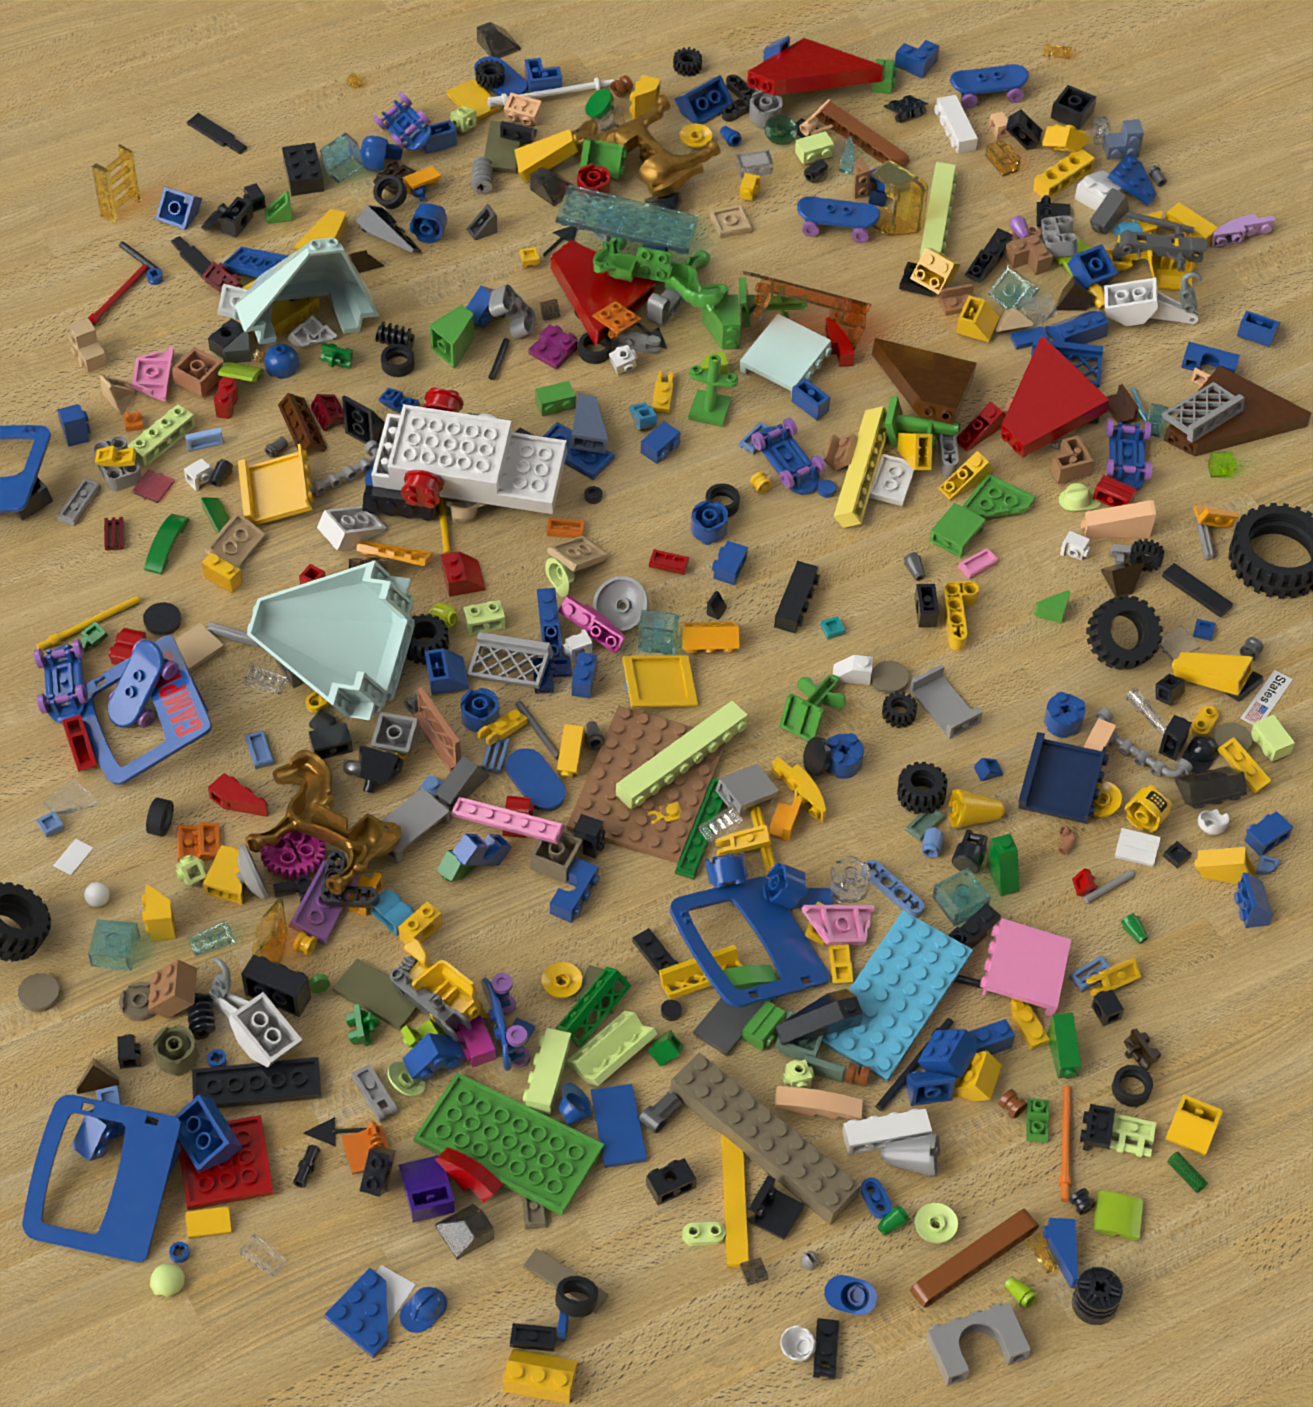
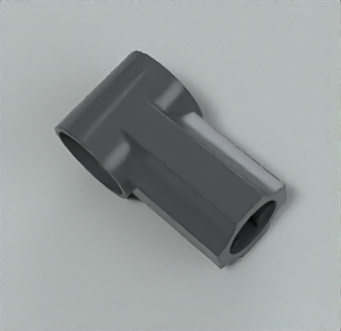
(656, 1116)

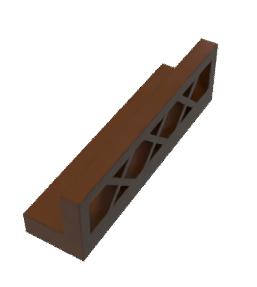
(299, 424)

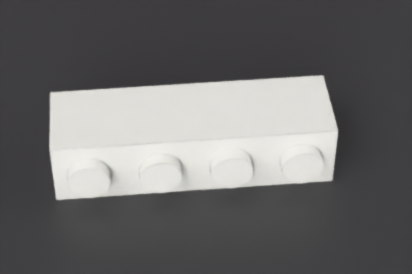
(956, 124)
(876, 1131)

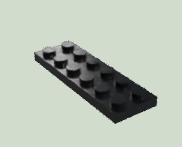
(259, 1084)

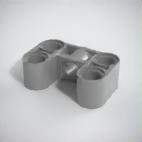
(1059, 236)
(508, 302)
(118, 477)

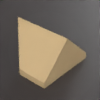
(1011, 320)
(117, 392)

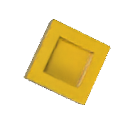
(529, 257)

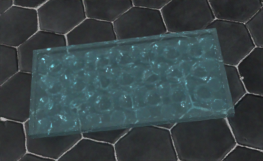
(627, 219)

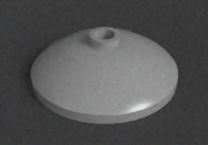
(614, 594)
(249, 873)

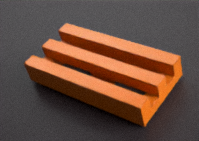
(563, 528)

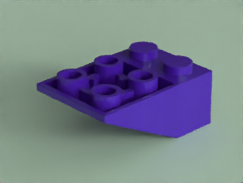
(426, 1189)

